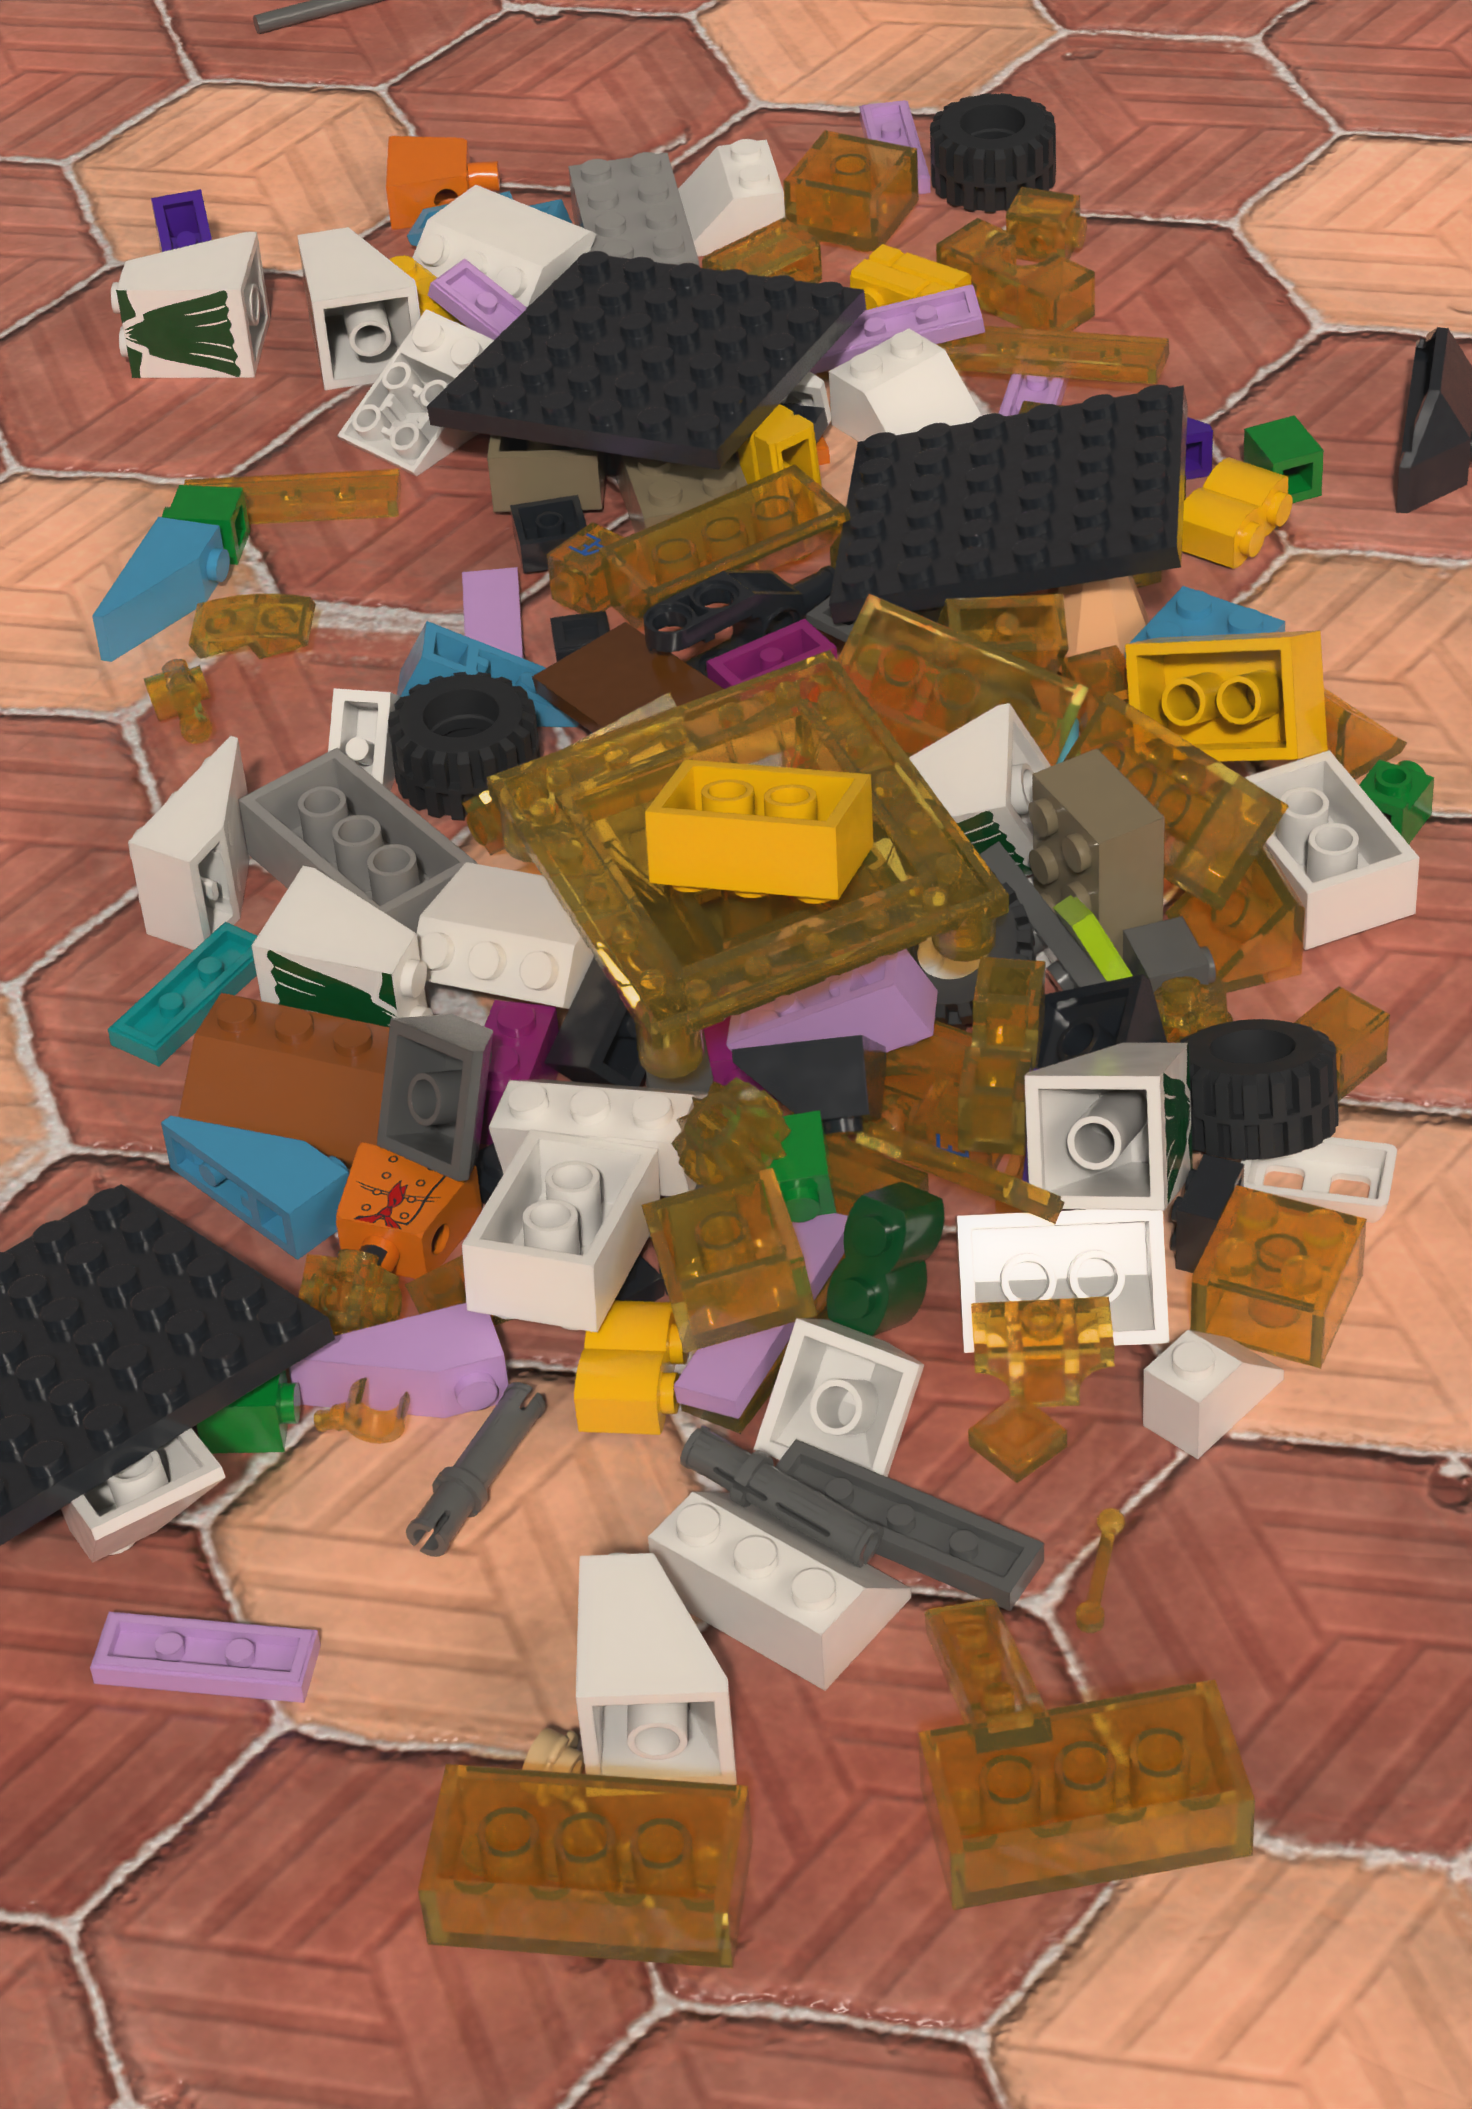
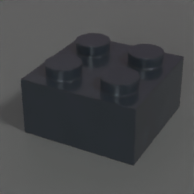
(543, 527)
(1201, 1207)

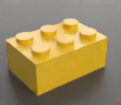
(1234, 692)
(759, 830)

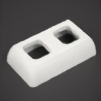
(1328, 1162)

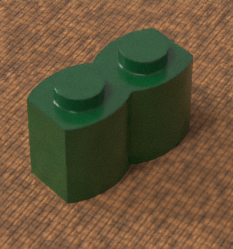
(885, 1254)

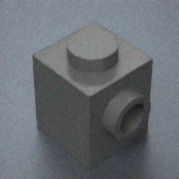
(1167, 952)

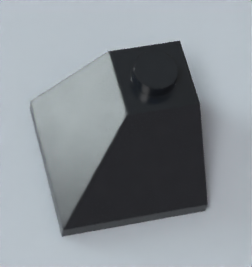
(1098, 1018)
(829, 1075)

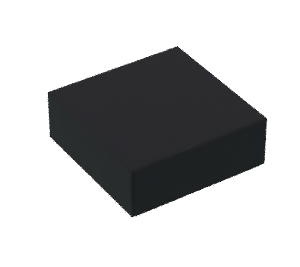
(576, 631)

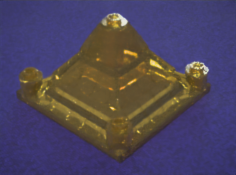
(708, 952)

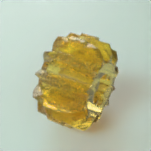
(730, 1133)

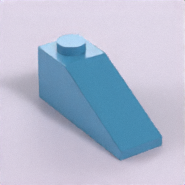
(160, 584)
(447, 652)
(262, 1178)

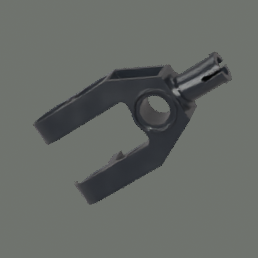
(757, 606)

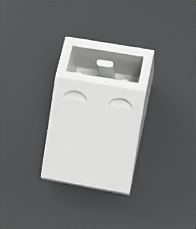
(394, 413)
(195, 854)

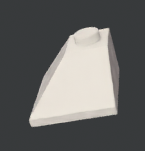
(840, 1395)
(142, 1496)

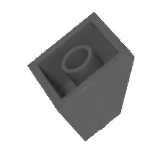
(435, 1092)

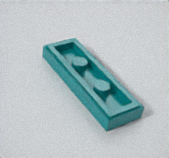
(185, 996)

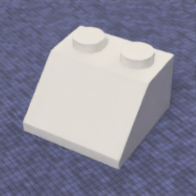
(732, 195)
(898, 389)

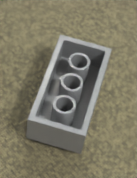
(632, 208)
(351, 831)

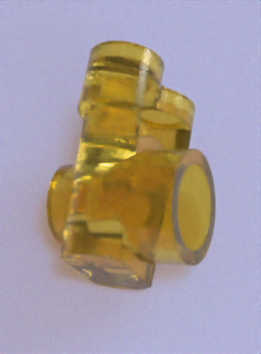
(180, 693)

